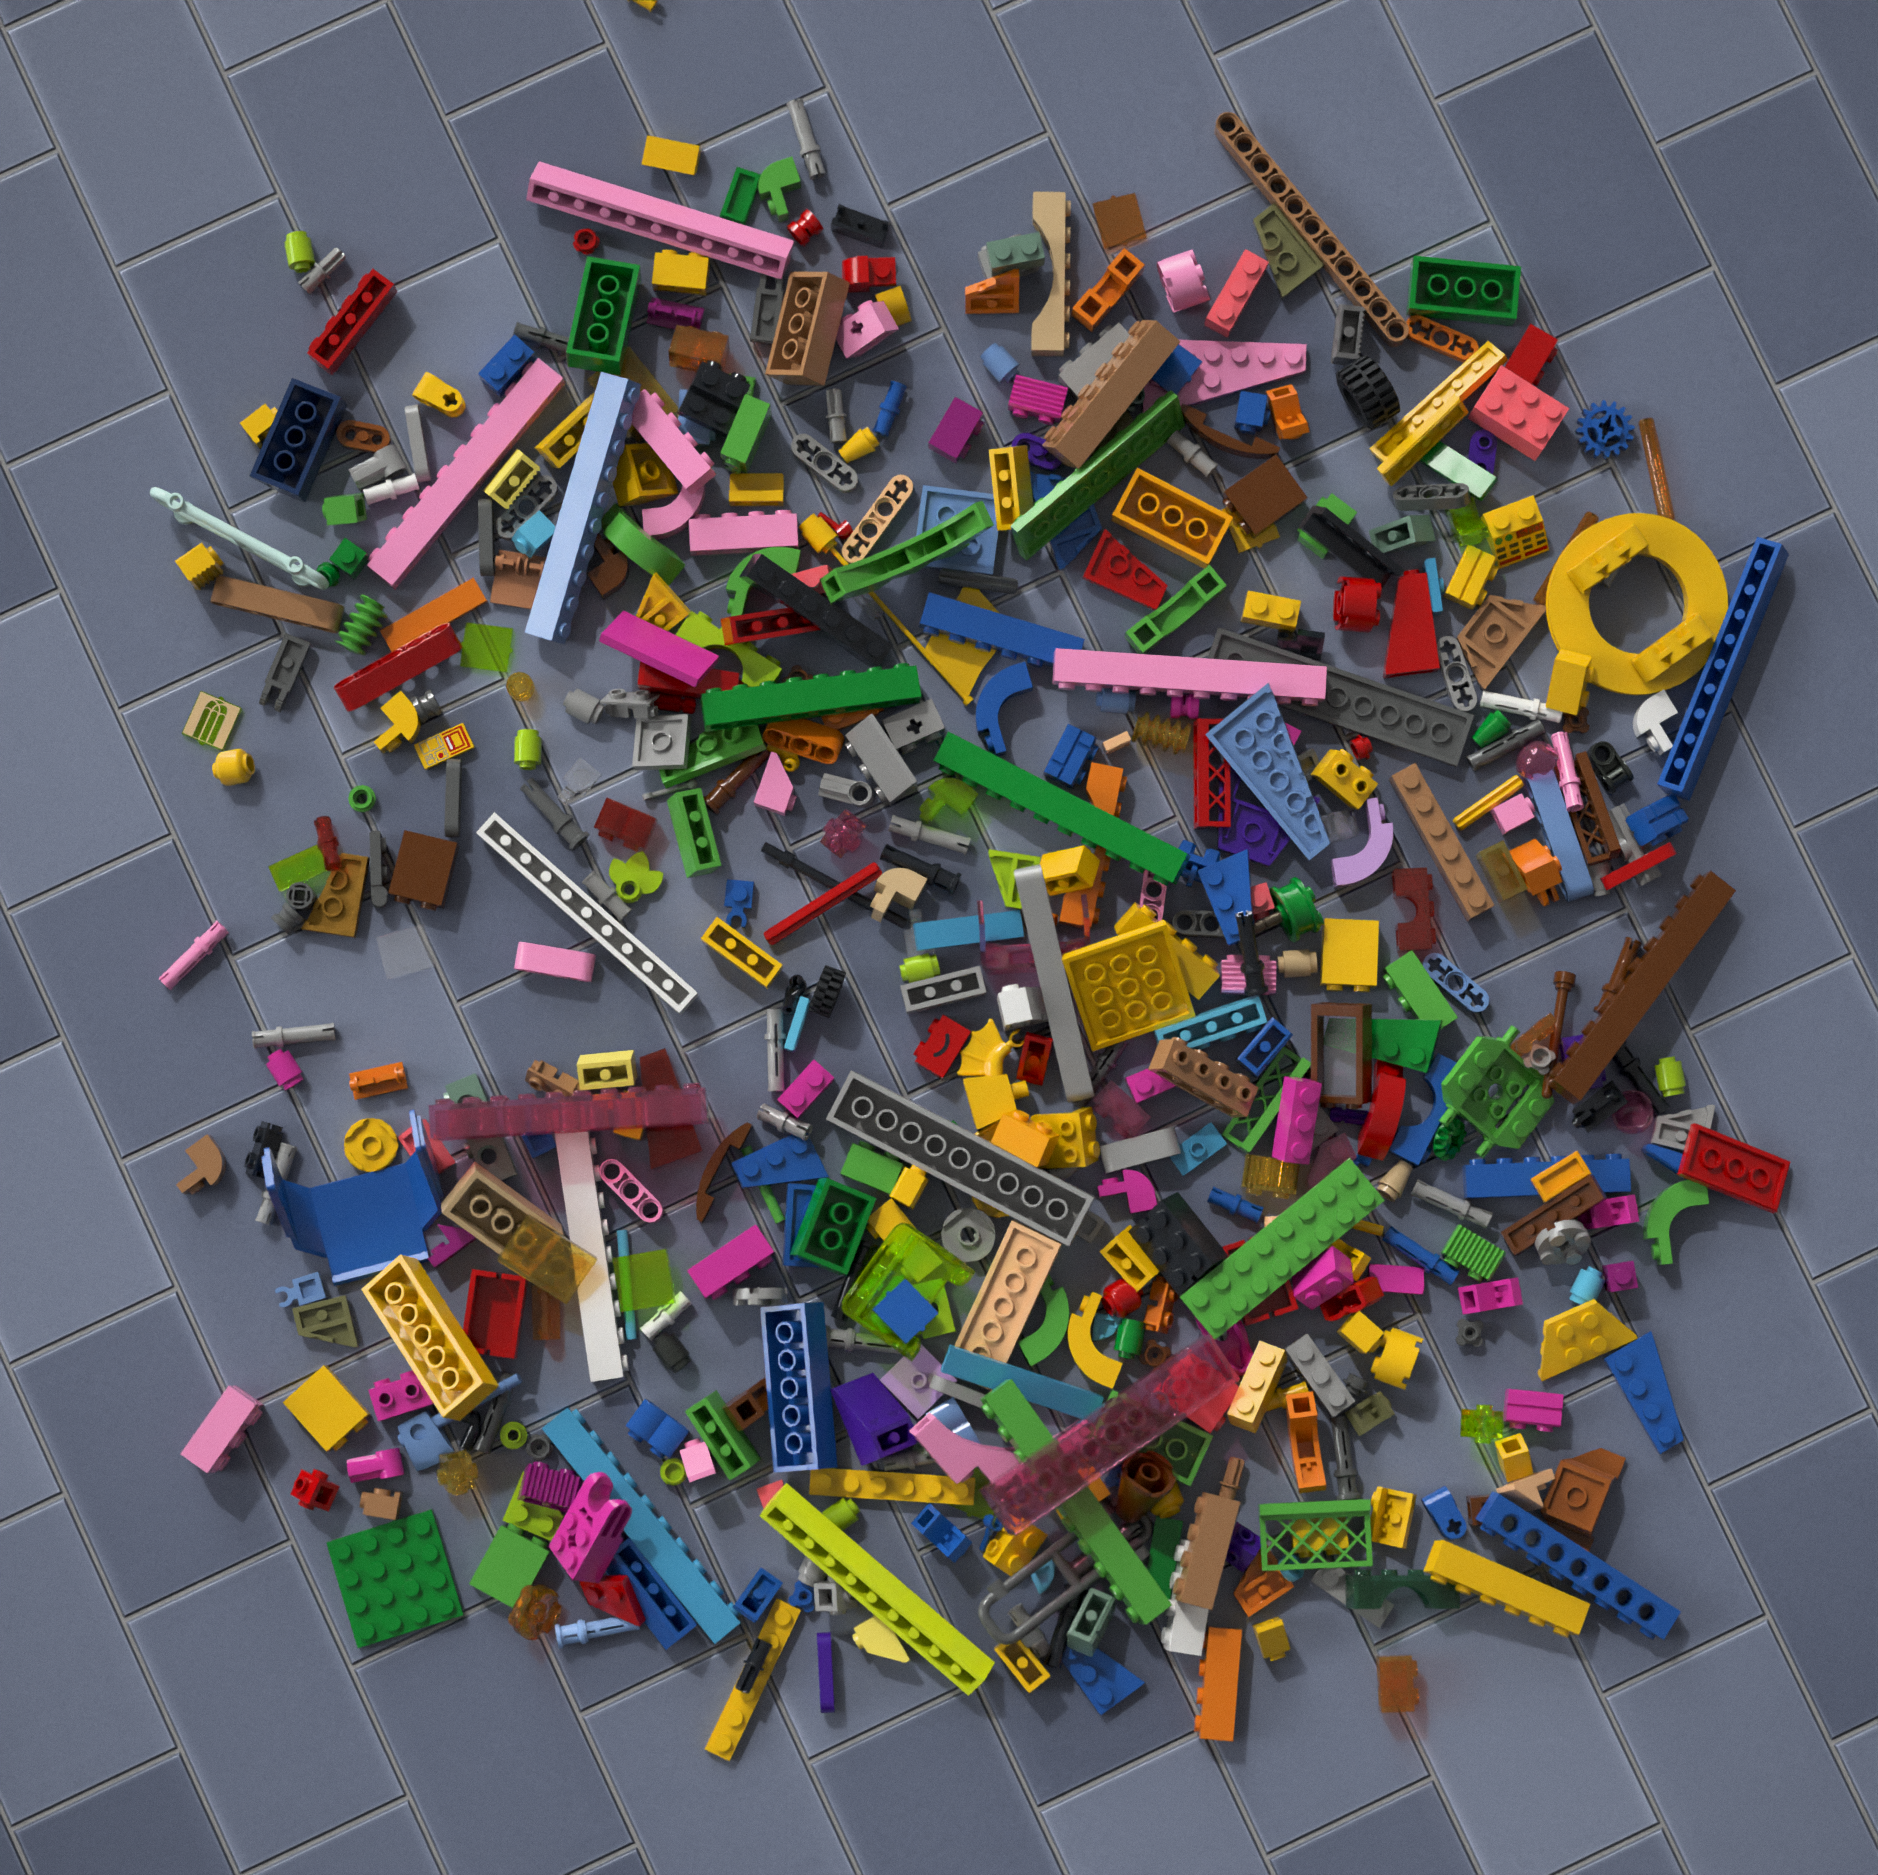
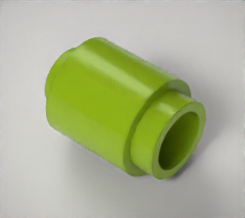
(299, 251)
(527, 749)
(919, 968)
(1670, 1076)
(842, 1513)

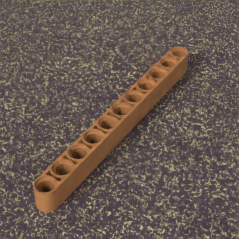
(1306, 217)

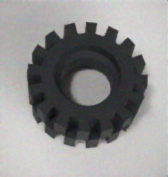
(827, 991)

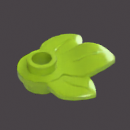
(636, 874)

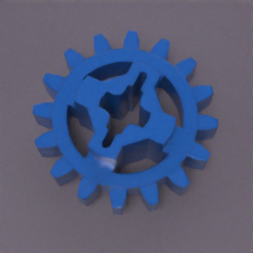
(1614, 433)

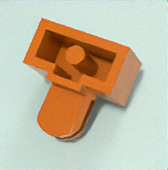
(1538, 870)

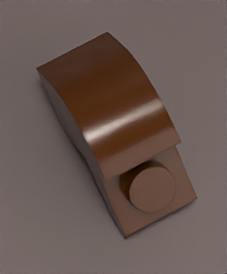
(613, 572)
(748, 1405)

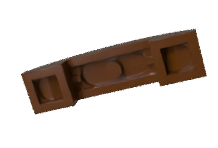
(1259, 450)
(736, 1139)

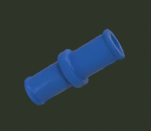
(889, 408)
(1235, 1204)

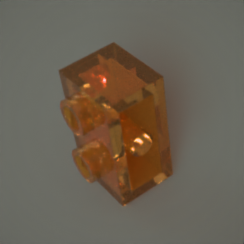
(693, 346)
(1396, 1683)

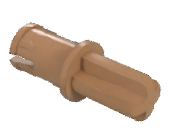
(1232, 1478)

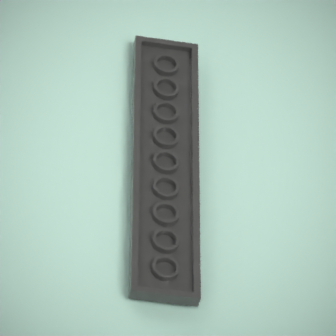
(1364, 704)

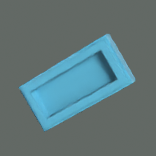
(797, 1024)

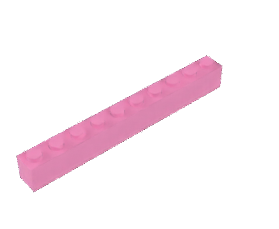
(660, 220)
(466, 473)
(1187, 675)

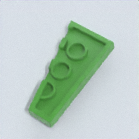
(714, 751)

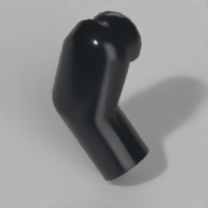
(472, 1431)

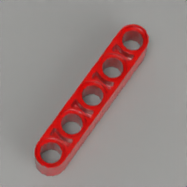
(398, 667)

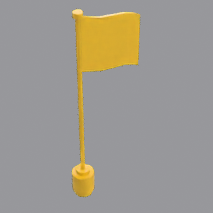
(955, 662)

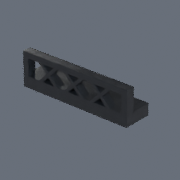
(1348, 545)

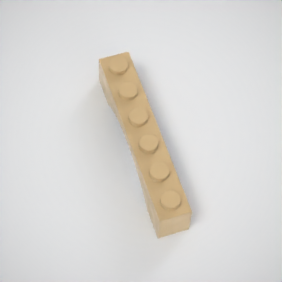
(1049, 219)

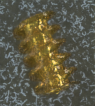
(1161, 733)

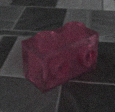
(1121, 1109)

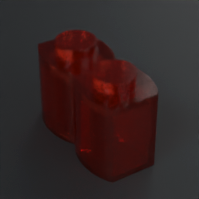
(625, 824)

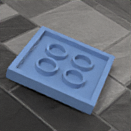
(943, 503)

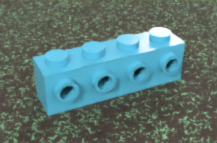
(1217, 1023)

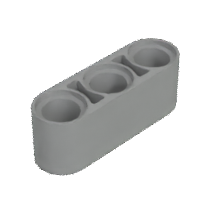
(1140, 1150)

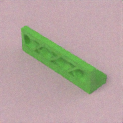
(1272, 1109)

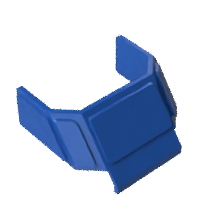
(363, 1218)

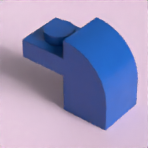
(942, 1532)

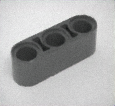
(1197, 924)

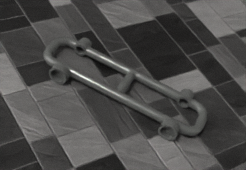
(1029, 1631)

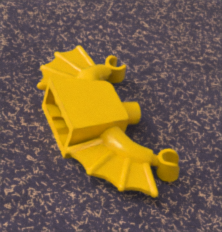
(990, 1089)

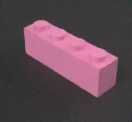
(670, 444)
(742, 533)

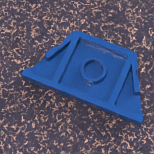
(1077, 534)

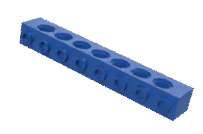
(1661, 1614)

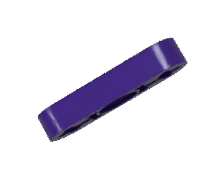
(825, 1669)

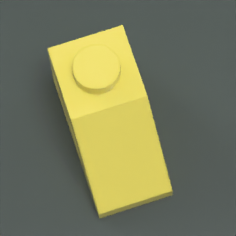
(879, 1640)

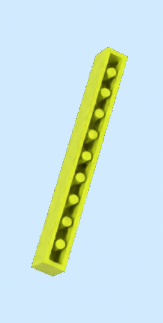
(877, 1589)

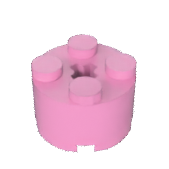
(1182, 281)

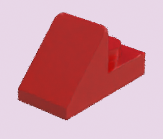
(1034, 1058)

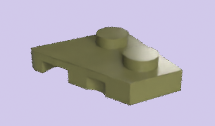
(327, 1321)

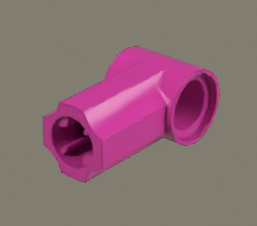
(381, 1464)

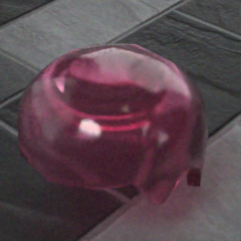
(1536, 758)
(1635, 1115)

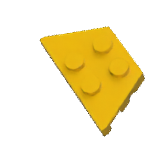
(1579, 1337)

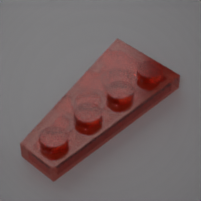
(673, 1142)

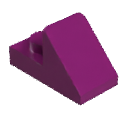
(458, 1239)

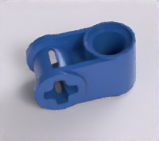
(1441, 1509)

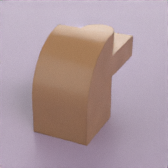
(209, 1162)

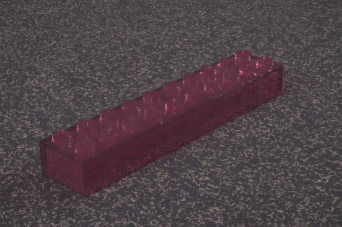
(568, 1113)
(1109, 1434)

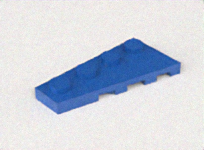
(1646, 1389)

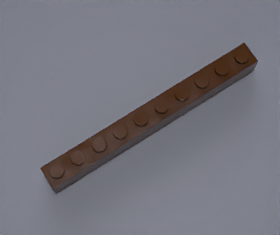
(1641, 987)

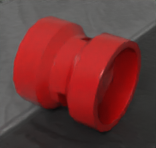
(805, 228)

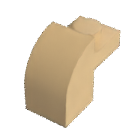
(898, 886)

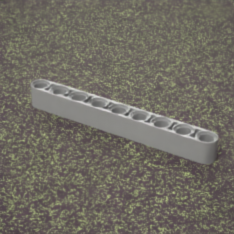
(1054, 983)

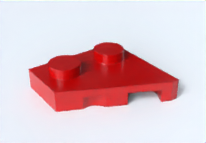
(615, 1596)

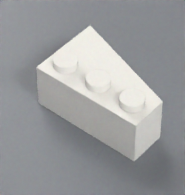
(1021, 1007)

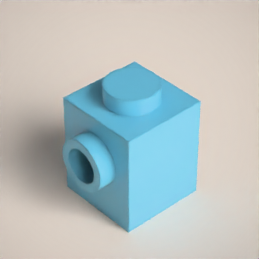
(534, 534)

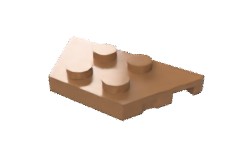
(1495, 634)

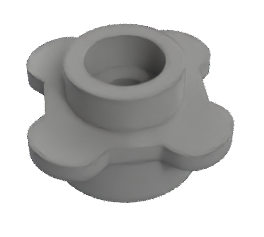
(1546, 1055)

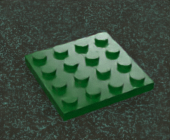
(395, 1578)

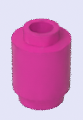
(284, 1069)

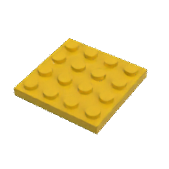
(1128, 985)

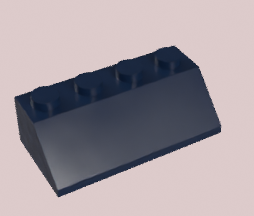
(298, 439)

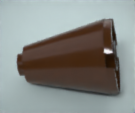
(1143, 1484)

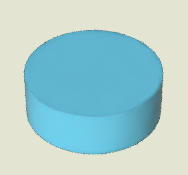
(1291, 1575)

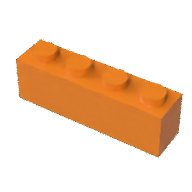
(1219, 1684)

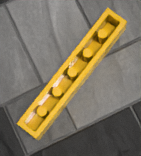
(1507, 1588)

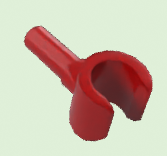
(843, 530)

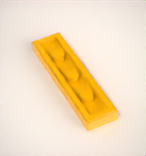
(1422, 440)

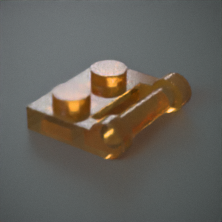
(1538, 1031)

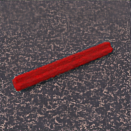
(823, 903)

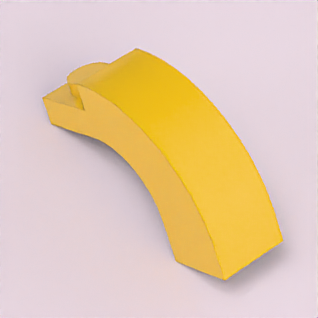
(1085, 1355)

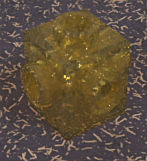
(457, 1472)

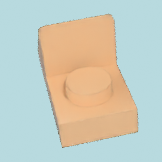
(1525, 1490)

